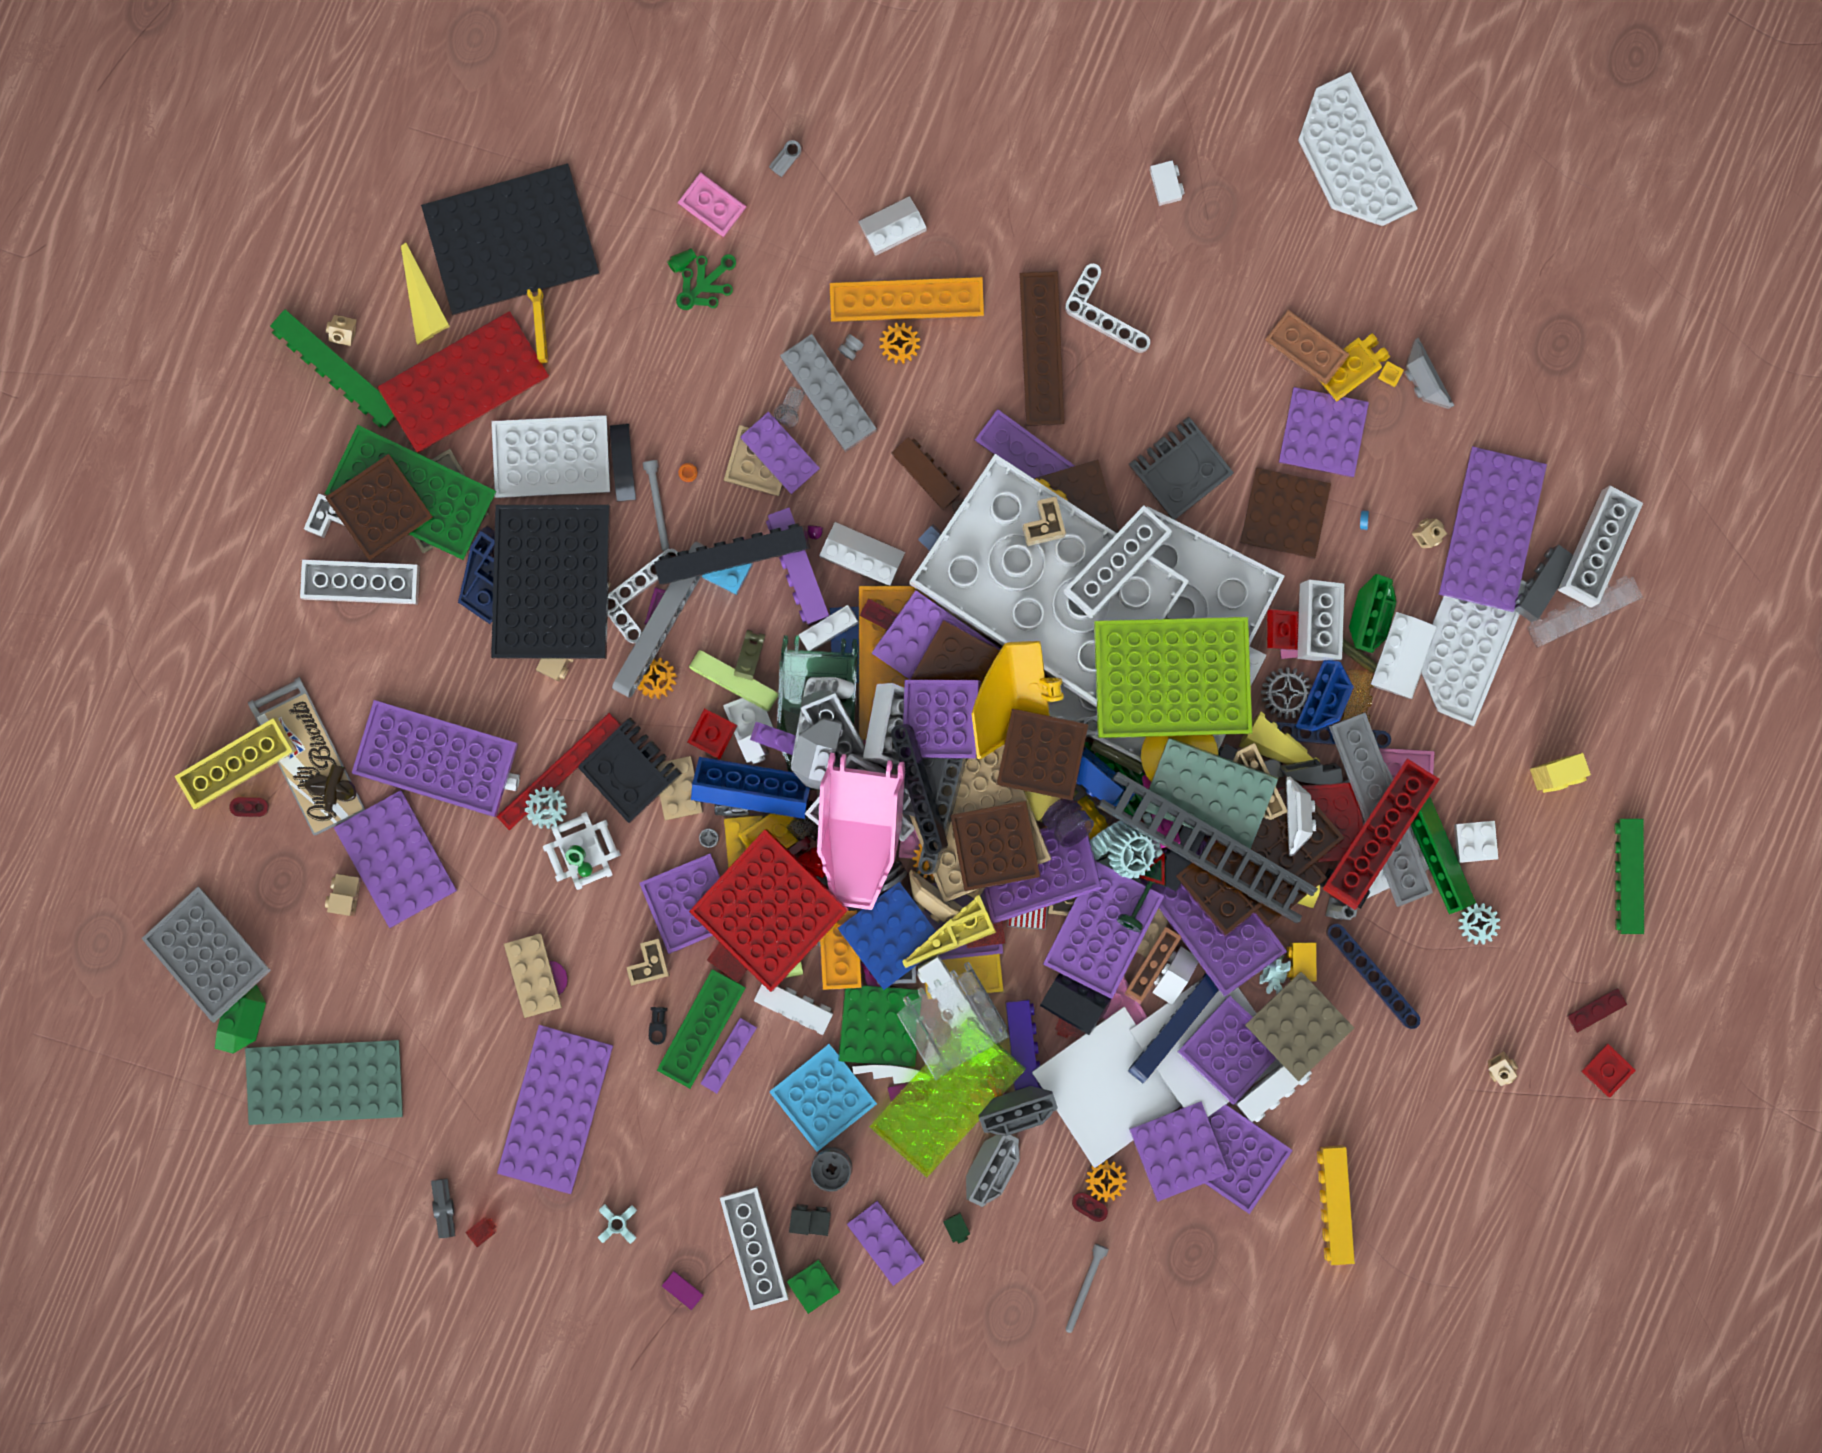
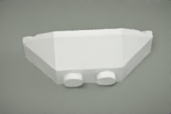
(1298, 815)

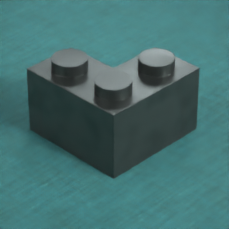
(809, 1221)

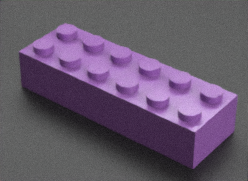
(800, 574)

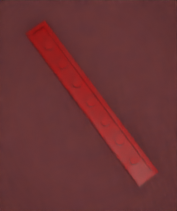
(560, 769)

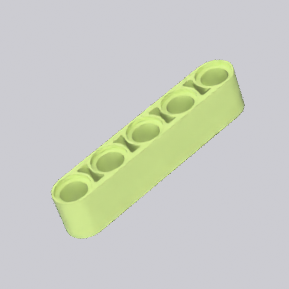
(724, 676)

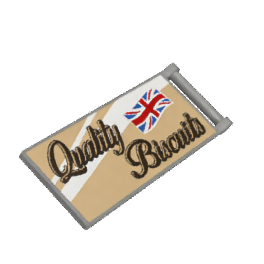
(313, 755)

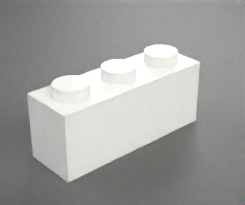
(828, 628)

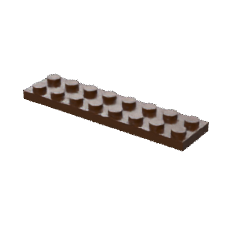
(1041, 348)

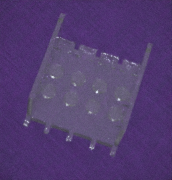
(952, 1022)

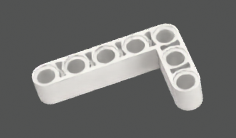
(1101, 316)
(635, 591)
(843, 689)

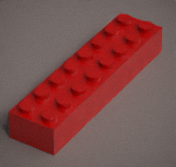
(1381, 834)

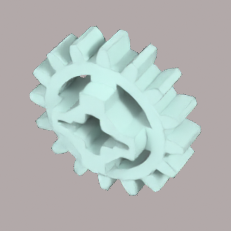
(550, 801)
(1478, 915)

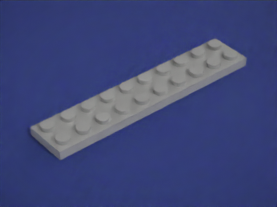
(1369, 783)

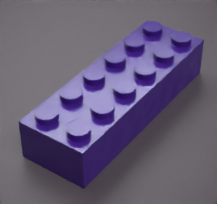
(1021, 1040)

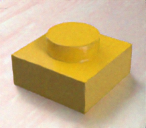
(1390, 374)

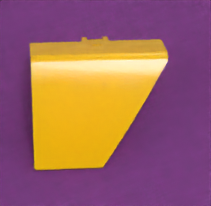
(1011, 683)

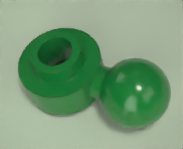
(584, 868)

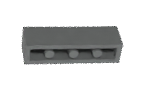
(1543, 584)

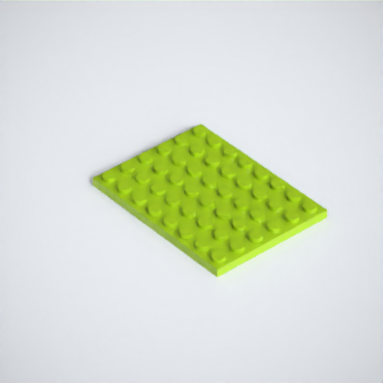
(1173, 677)

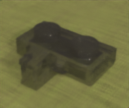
(803, 827)

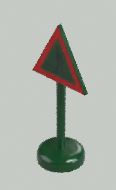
(1156, 875)

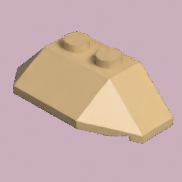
(1251, 757)
(929, 898)

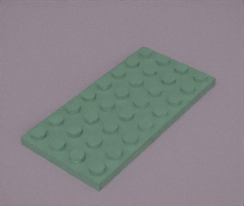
(324, 1082)

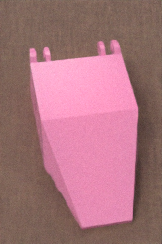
(859, 829)

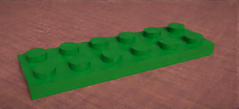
(701, 1029)

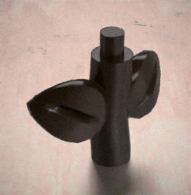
(331, 787)

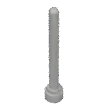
(651, 469)
(1098, 1253)

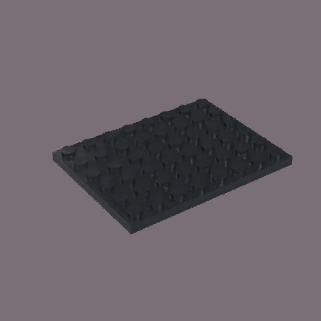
(510, 239)
(550, 582)

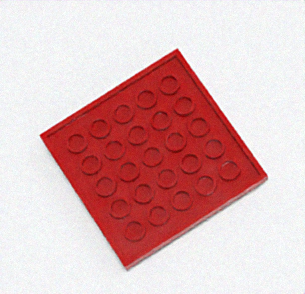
(768, 910)

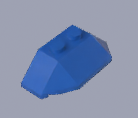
(1327, 697)

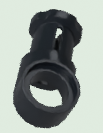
(657, 1026)

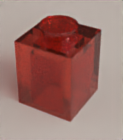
(481, 1231)

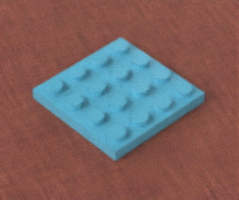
(823, 1097)

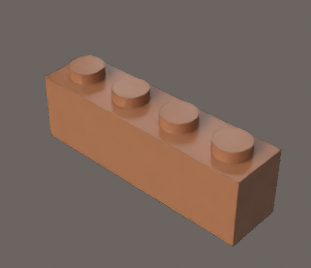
(1153, 965)

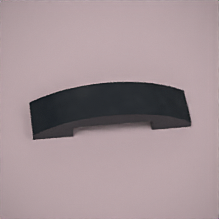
(622, 462)

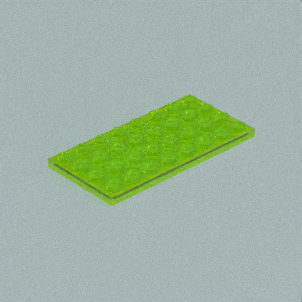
(936, 1115)

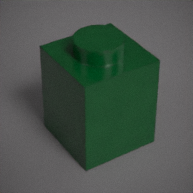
(957, 1228)

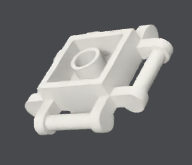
(589, 842)

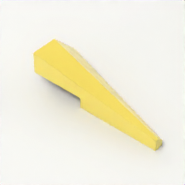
(425, 310)
(1274, 743)
(965, 927)

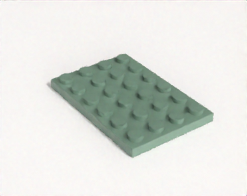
(1213, 790)

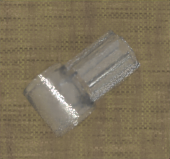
(787, 412)

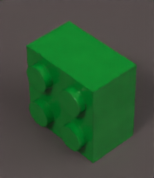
(813, 1286)

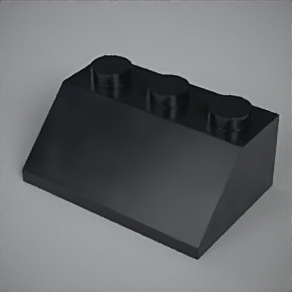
(1075, 1003)

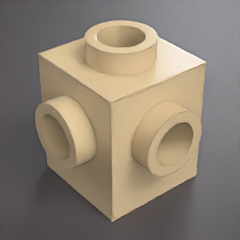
(341, 330)
(1429, 533)
(1502, 1069)

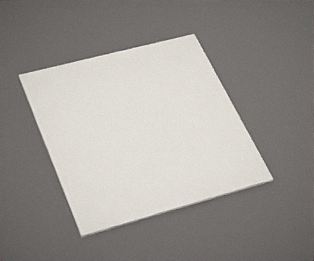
(1178, 1074)
(1097, 1091)

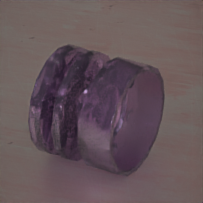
(1067, 822)

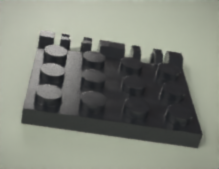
(626, 772)

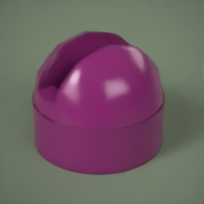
(814, 532)

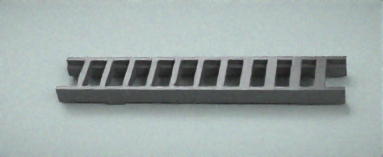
(1215, 835)

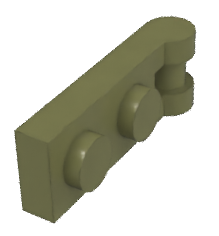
(749, 655)

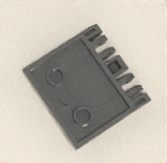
(1182, 472)

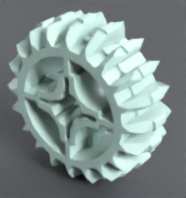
(1102, 840)
(1127, 851)

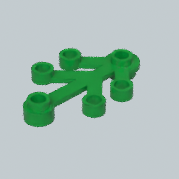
(703, 284)

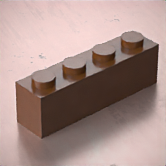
(925, 473)

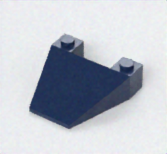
(477, 583)

